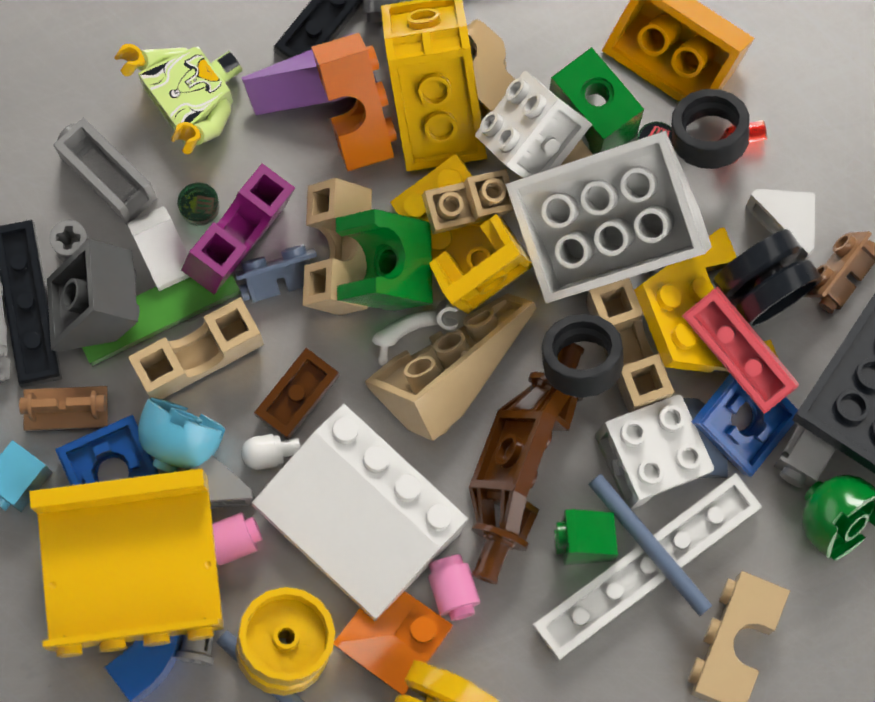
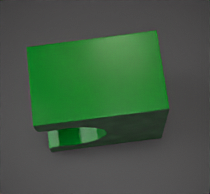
(613, 122)
(396, 260)

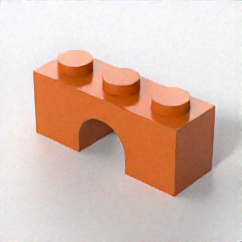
(347, 70)

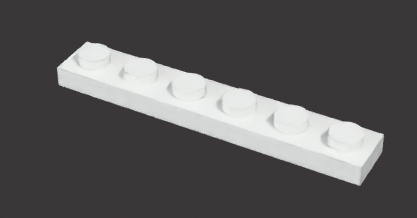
(638, 575)

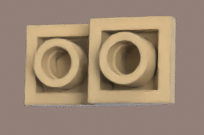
(468, 201)

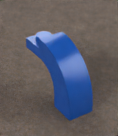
(143, 667)

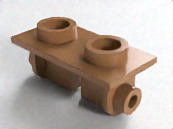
(851, 255)
(64, 408)

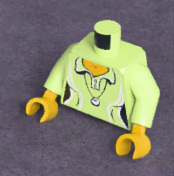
(185, 89)

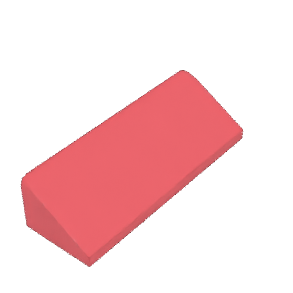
(741, 350)

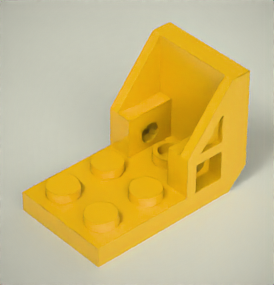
(432, 81)
(469, 260)

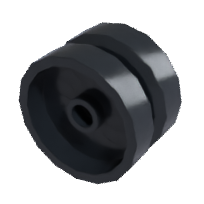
(768, 278)

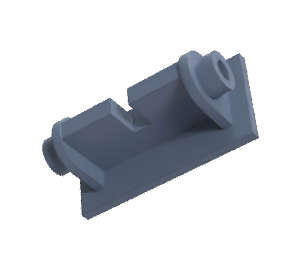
(262, 275)

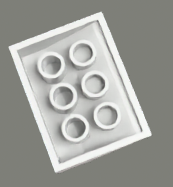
(608, 217)
(360, 512)

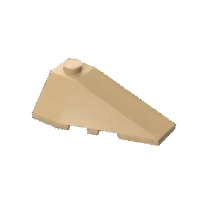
(444, 378)

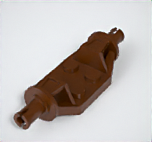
(511, 464)

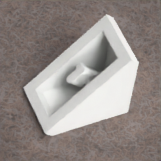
(789, 211)
(160, 247)

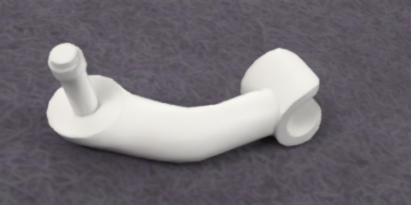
(393, 332)

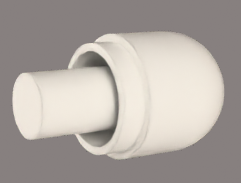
(267, 451)

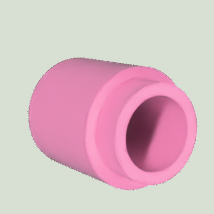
(235, 537)
(453, 587)

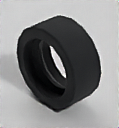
(710, 153)
(578, 329)

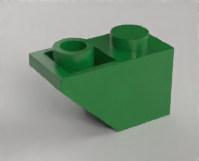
(586, 537)

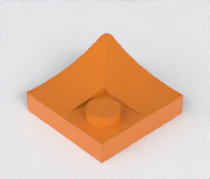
(394, 640)

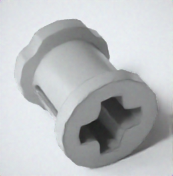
(62, 234)
(196, 651)

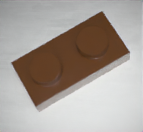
(297, 394)

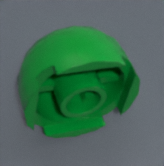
(838, 513)

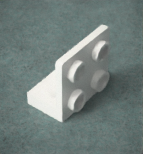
(531, 128)
(653, 450)

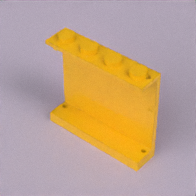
(128, 562)

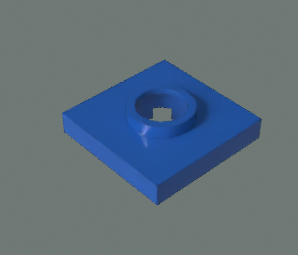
(118, 440)
(749, 446)

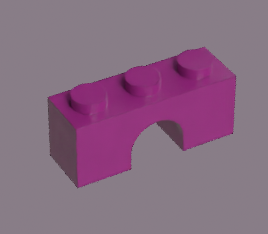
(238, 230)

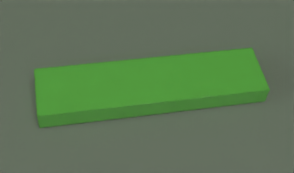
(163, 311)

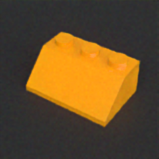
(677, 45)

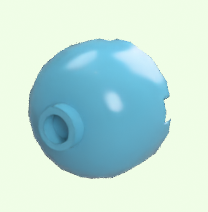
(177, 436)

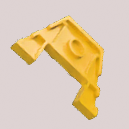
(672, 294)

